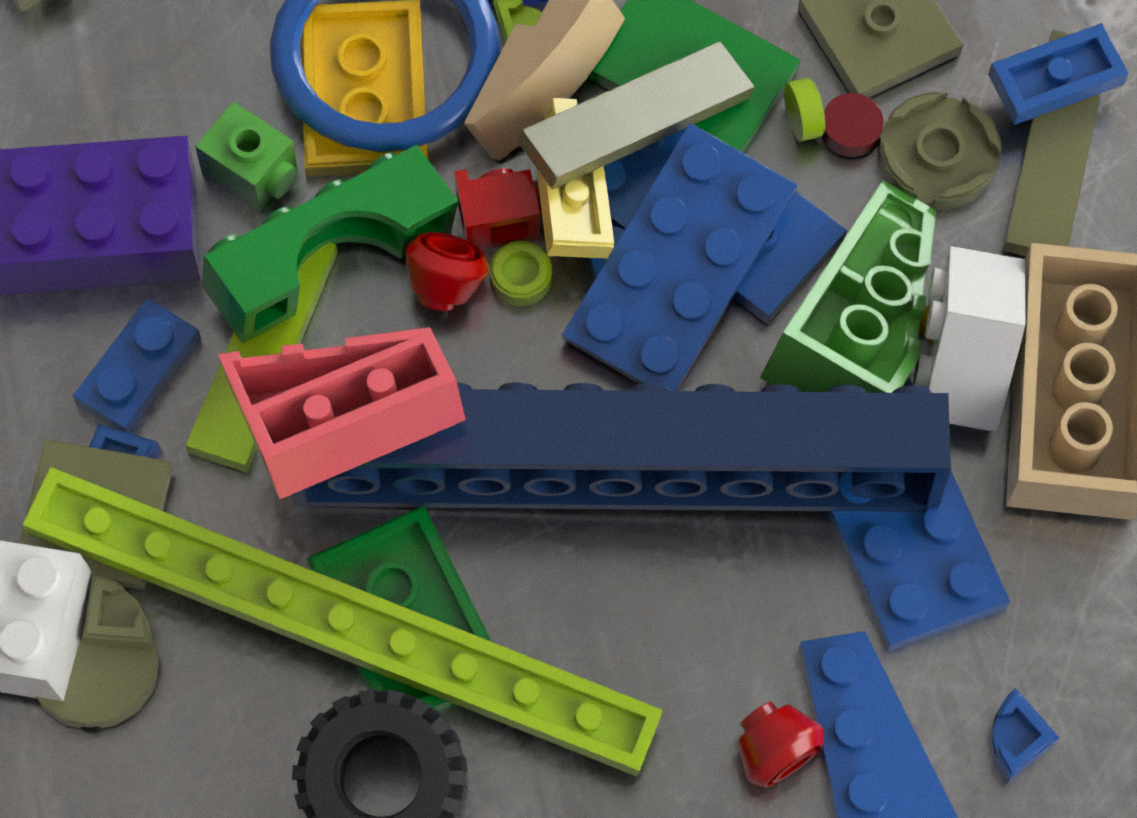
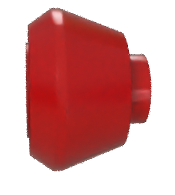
(444, 269)
(777, 743)

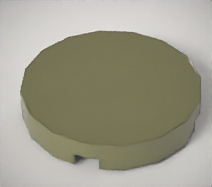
(939, 150)
(105, 685)

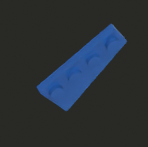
(869, 746)

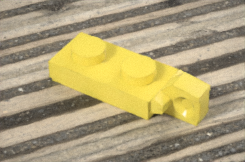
(578, 212)

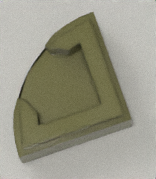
(115, 617)

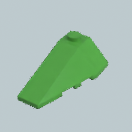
(866, 304)

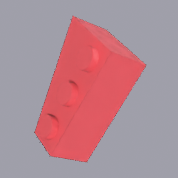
(342, 404)

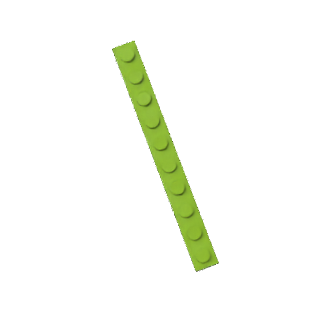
(343, 621)

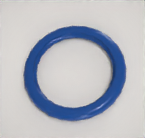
(370, 136)

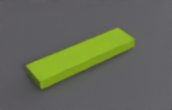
(220, 427)

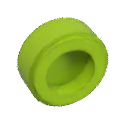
(804, 109)
(520, 273)

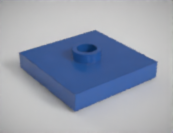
(789, 258)

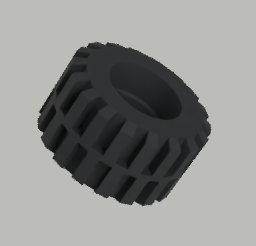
(374, 714)

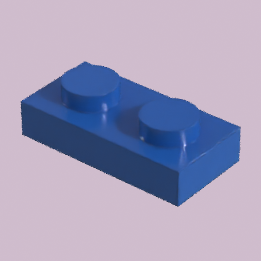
(1058, 73)
(137, 366)

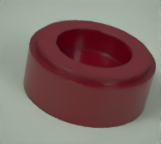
(852, 124)

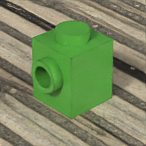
(247, 157)

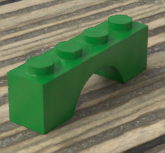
(387, 206)

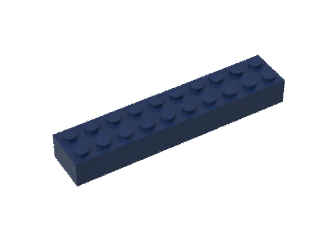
(666, 451)

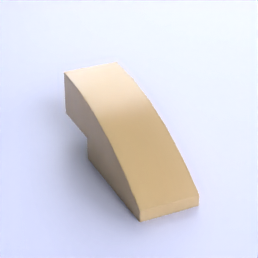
(540, 66)

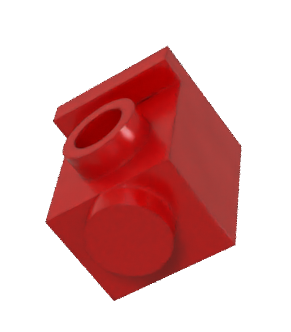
(498, 207)

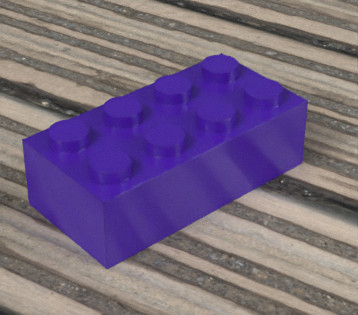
(98, 215)

